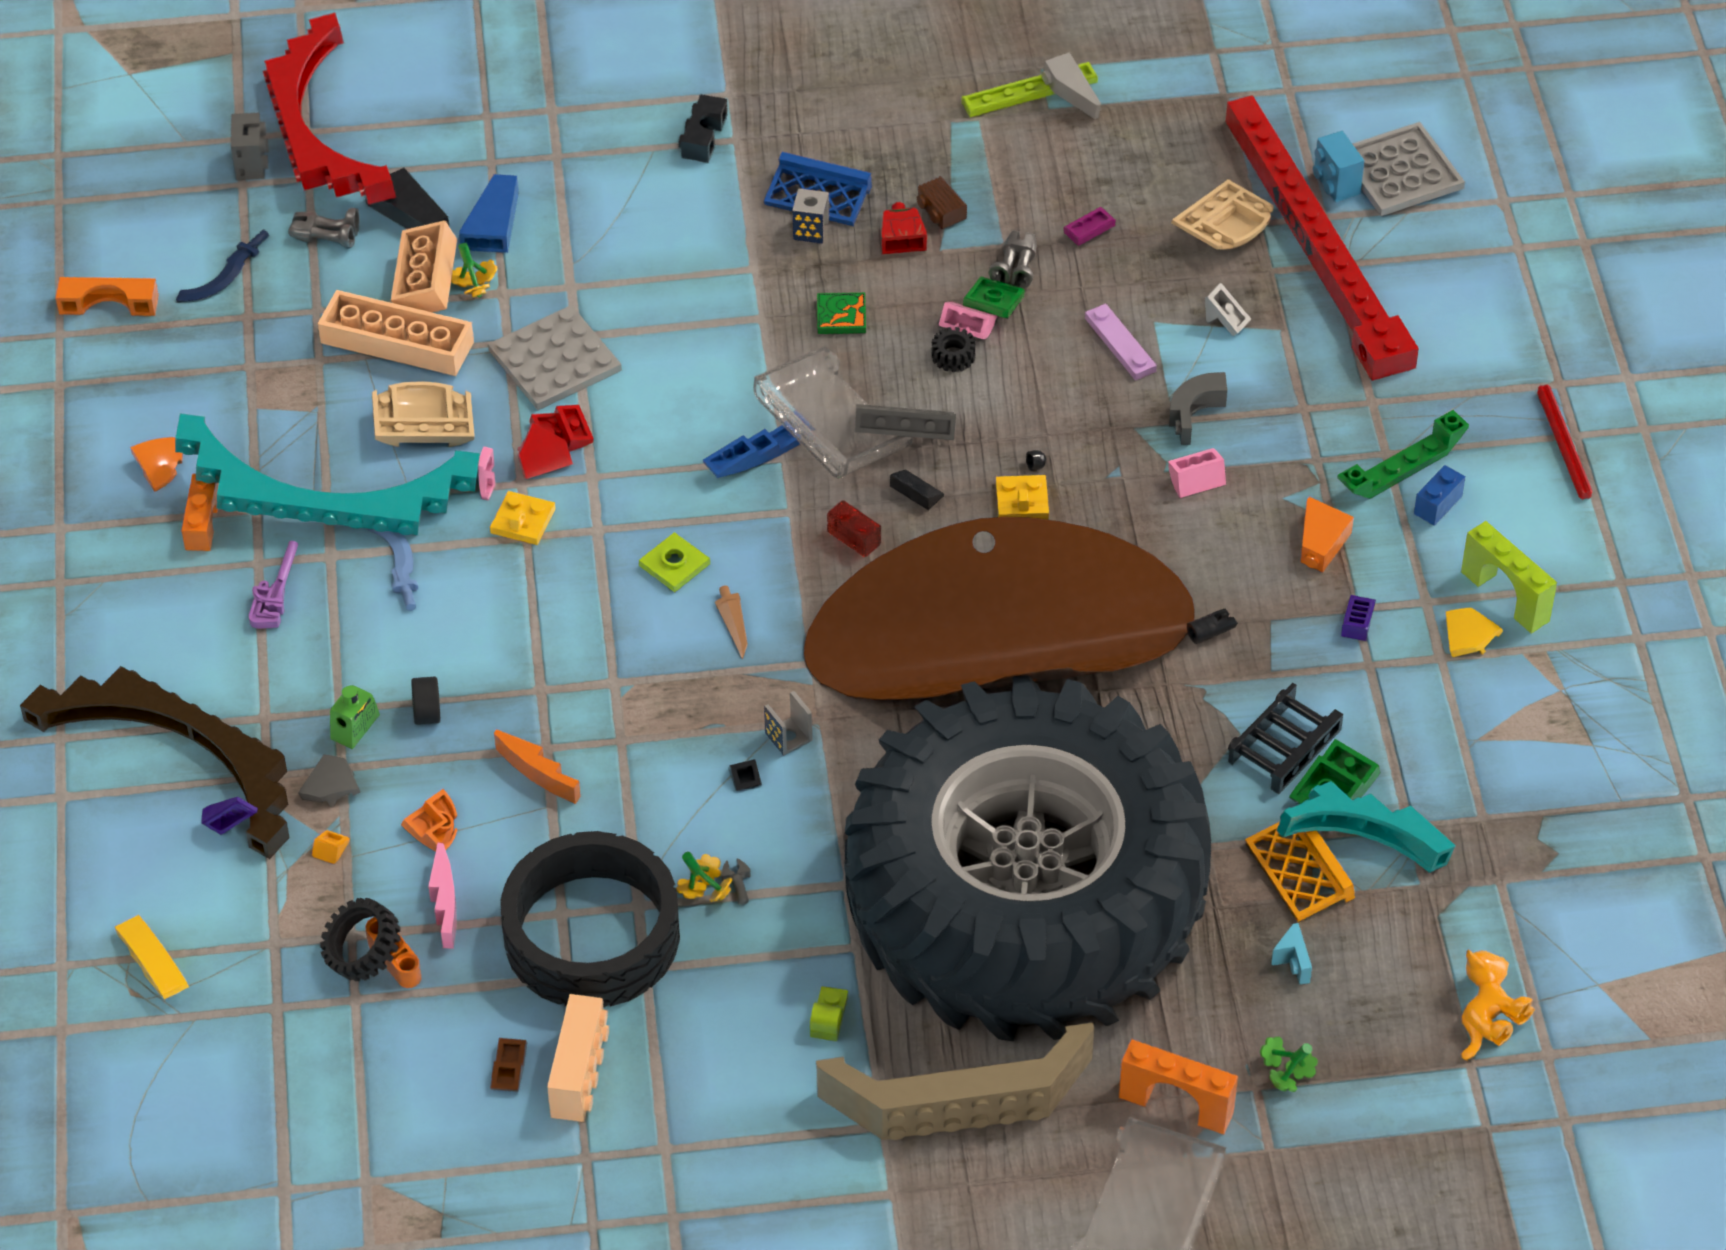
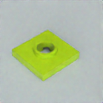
(674, 574)

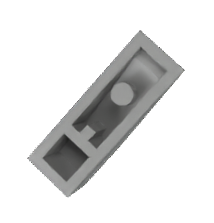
(1070, 84)

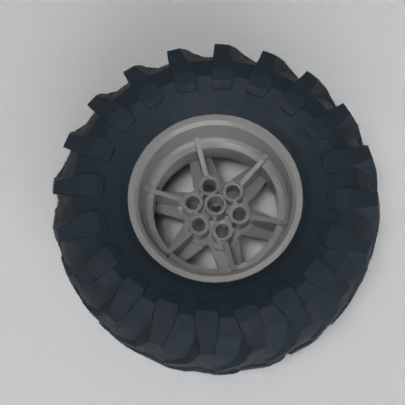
(1021, 936)

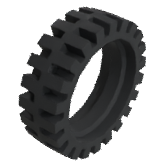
(378, 953)

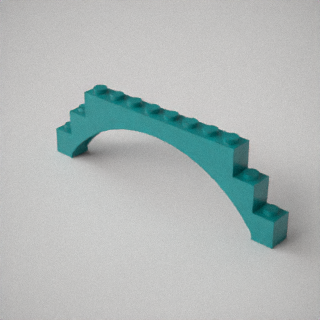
(383, 510)

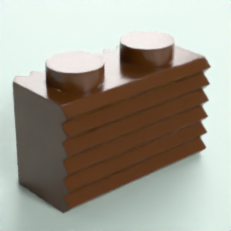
(941, 202)

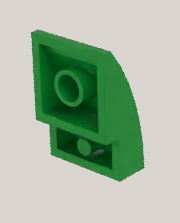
(1342, 766)

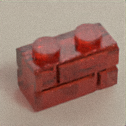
(854, 528)

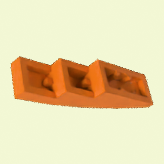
(530, 761)

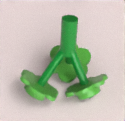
(1301, 1063)

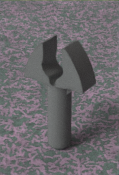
(742, 872)

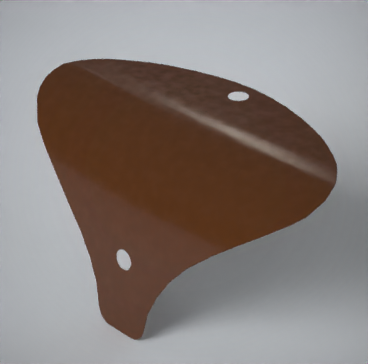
(1037, 605)

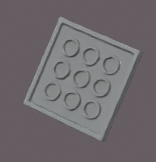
(1405, 169)
(554, 357)

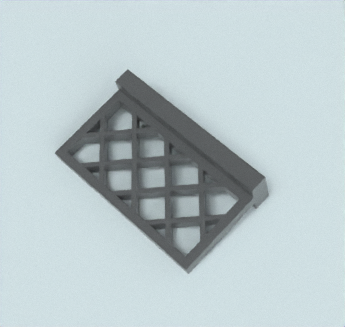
(905, 422)

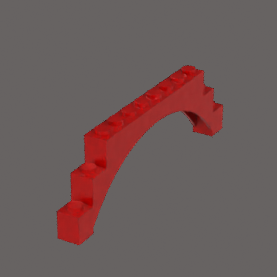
(315, 161)

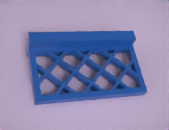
(823, 174)

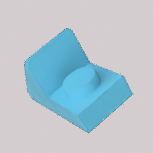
(1293, 950)

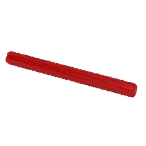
(1564, 442)

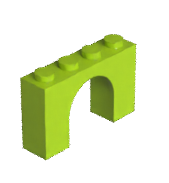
(1535, 589)

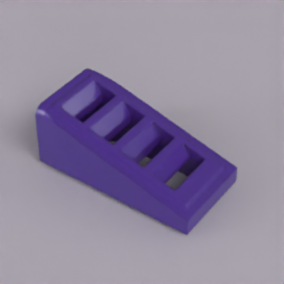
(1357, 630)
(226, 814)

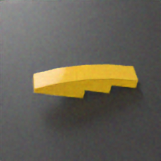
(151, 957)

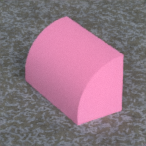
(974, 321)
(1197, 472)

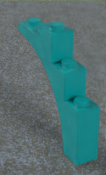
(1366, 816)

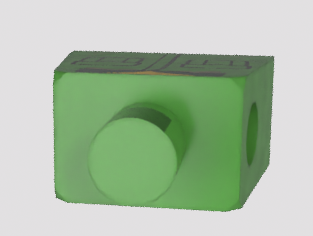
(352, 716)

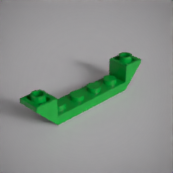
(1369, 483)

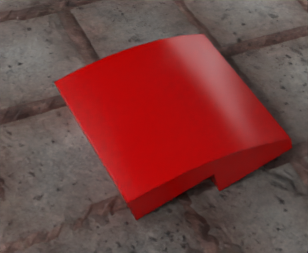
(566, 423)

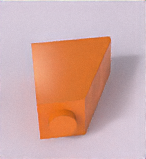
(1323, 533)

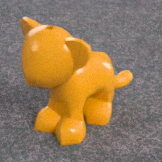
(1488, 973)

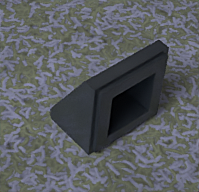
(745, 775)

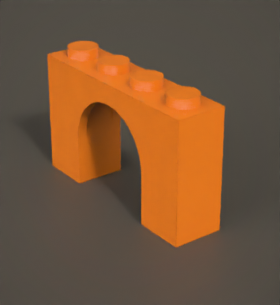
(1209, 1086)

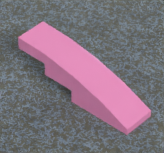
(443, 893)

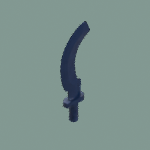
(229, 273)

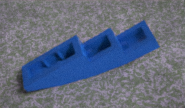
(750, 452)

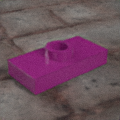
(1089, 226)

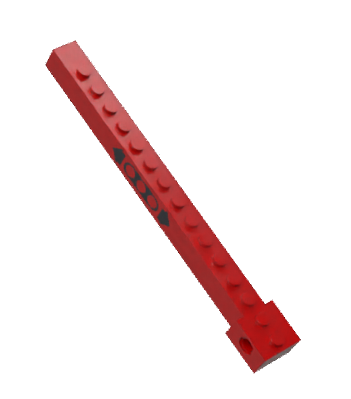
(1377, 340)

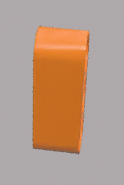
(403, 959)

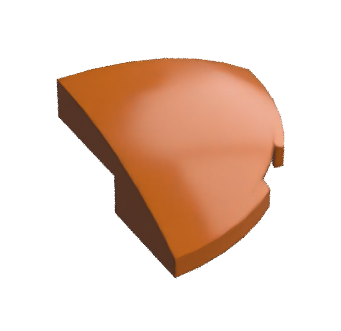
(157, 460)
(433, 821)

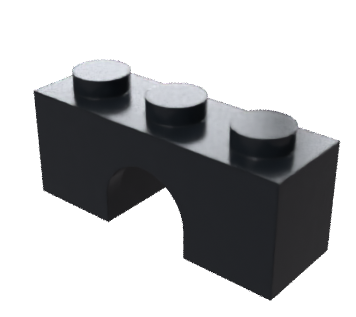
(699, 135)

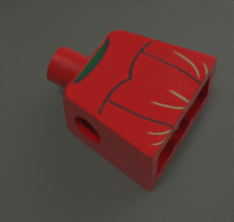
(903, 230)

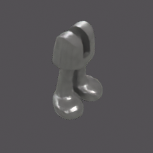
(308, 226)
(1014, 249)

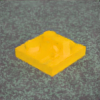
(1022, 496)
(522, 518)

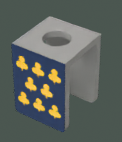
(810, 215)
(799, 723)

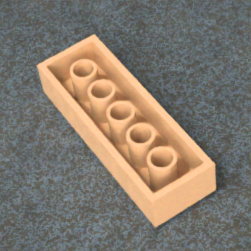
(396, 332)

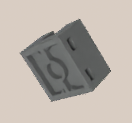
(249, 146)

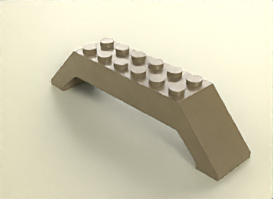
(957, 1097)

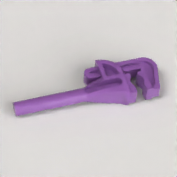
(269, 601)

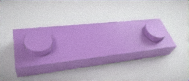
(1120, 342)

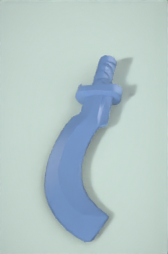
(403, 566)

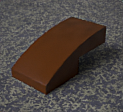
(509, 1064)

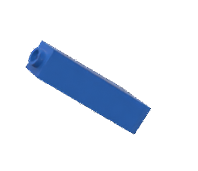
(492, 217)

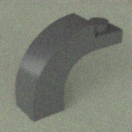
(1193, 395)

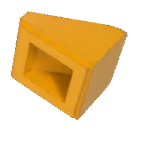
(329, 846)

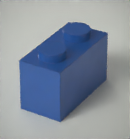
(1439, 495)

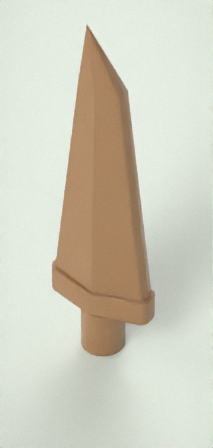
(731, 612)

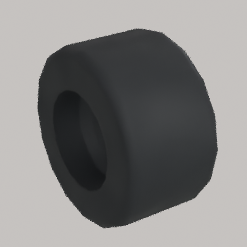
(425, 700)

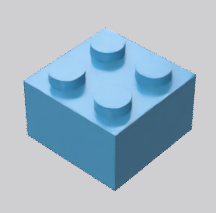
(1338, 166)

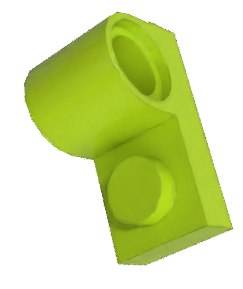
(828, 1013)

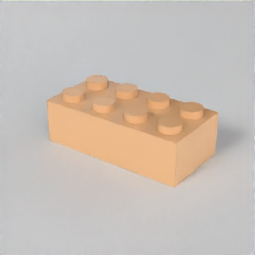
(425, 267)
(577, 1058)

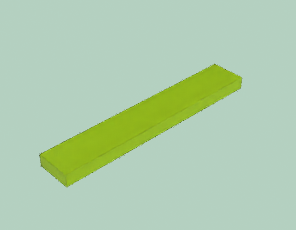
(1015, 93)

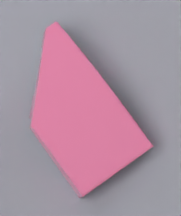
(485, 473)

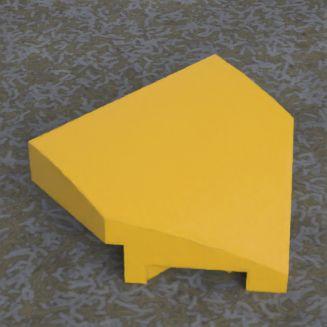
(1469, 631)

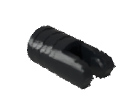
(1210, 626)

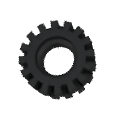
(956, 339)

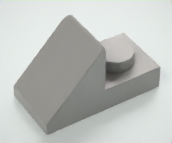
(1222, 305)

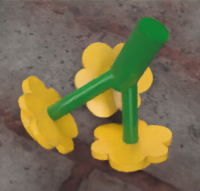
(462, 277)
(705, 870)

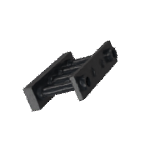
(1297, 757)

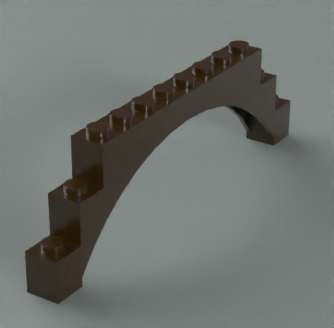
(135, 699)

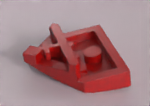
(542, 452)

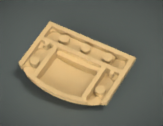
(1226, 217)
(422, 414)

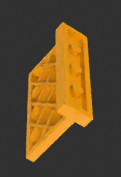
(1323, 859)

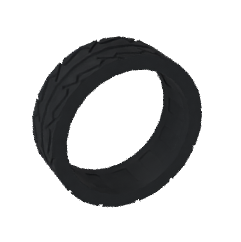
(581, 857)

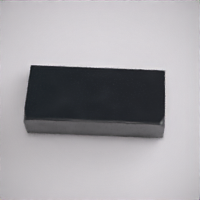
(915, 488)

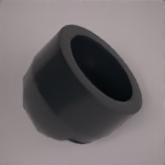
(1035, 460)

